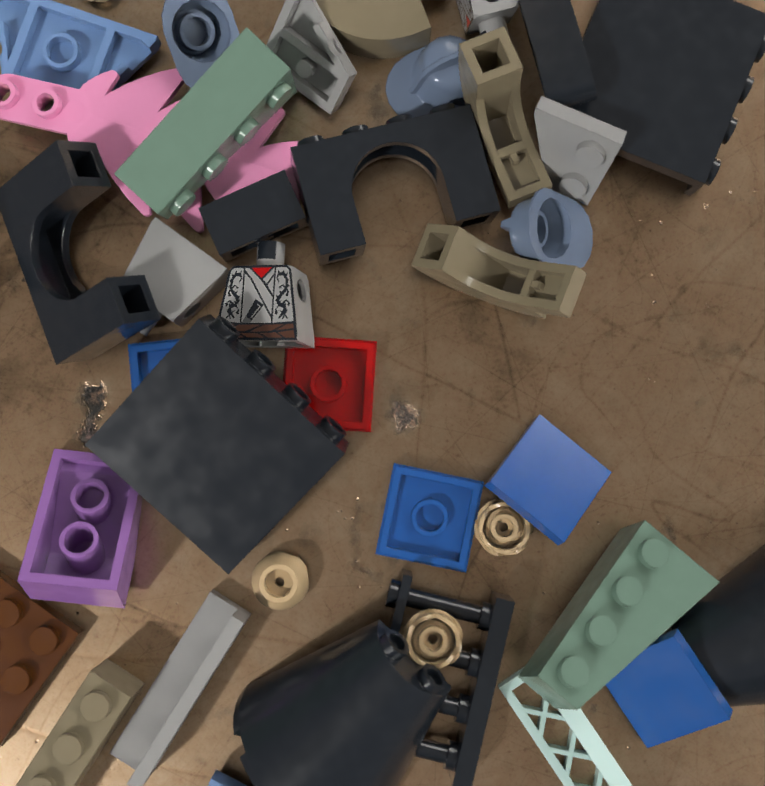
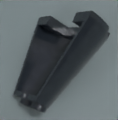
(729, 632)
(340, 714)

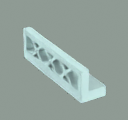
(579, 726)

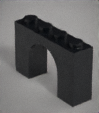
(439, 142)
(39, 216)

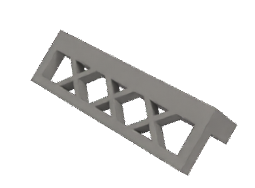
(179, 685)

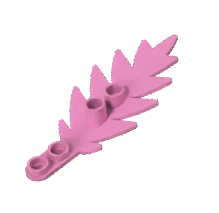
(124, 119)

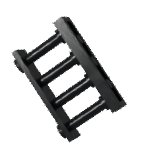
(480, 663)

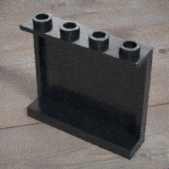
(673, 78)
(219, 442)

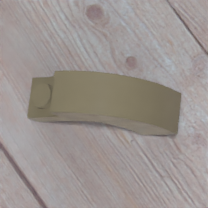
(378, 26)
(491, 85)
(496, 276)

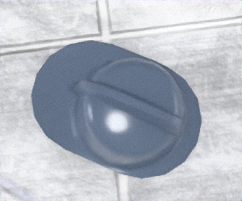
(197, 34)
(426, 78)
(550, 229)

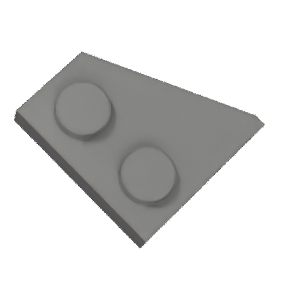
(312, 53)
(575, 148)

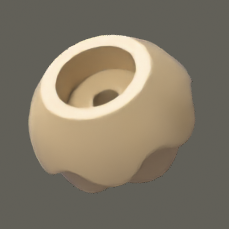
(499, 542)
(295, 578)
(448, 643)

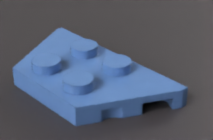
(68, 44)

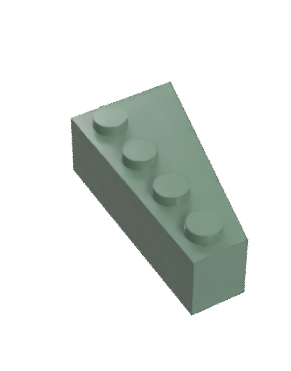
(208, 125)
(615, 615)

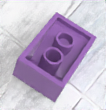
(82, 534)

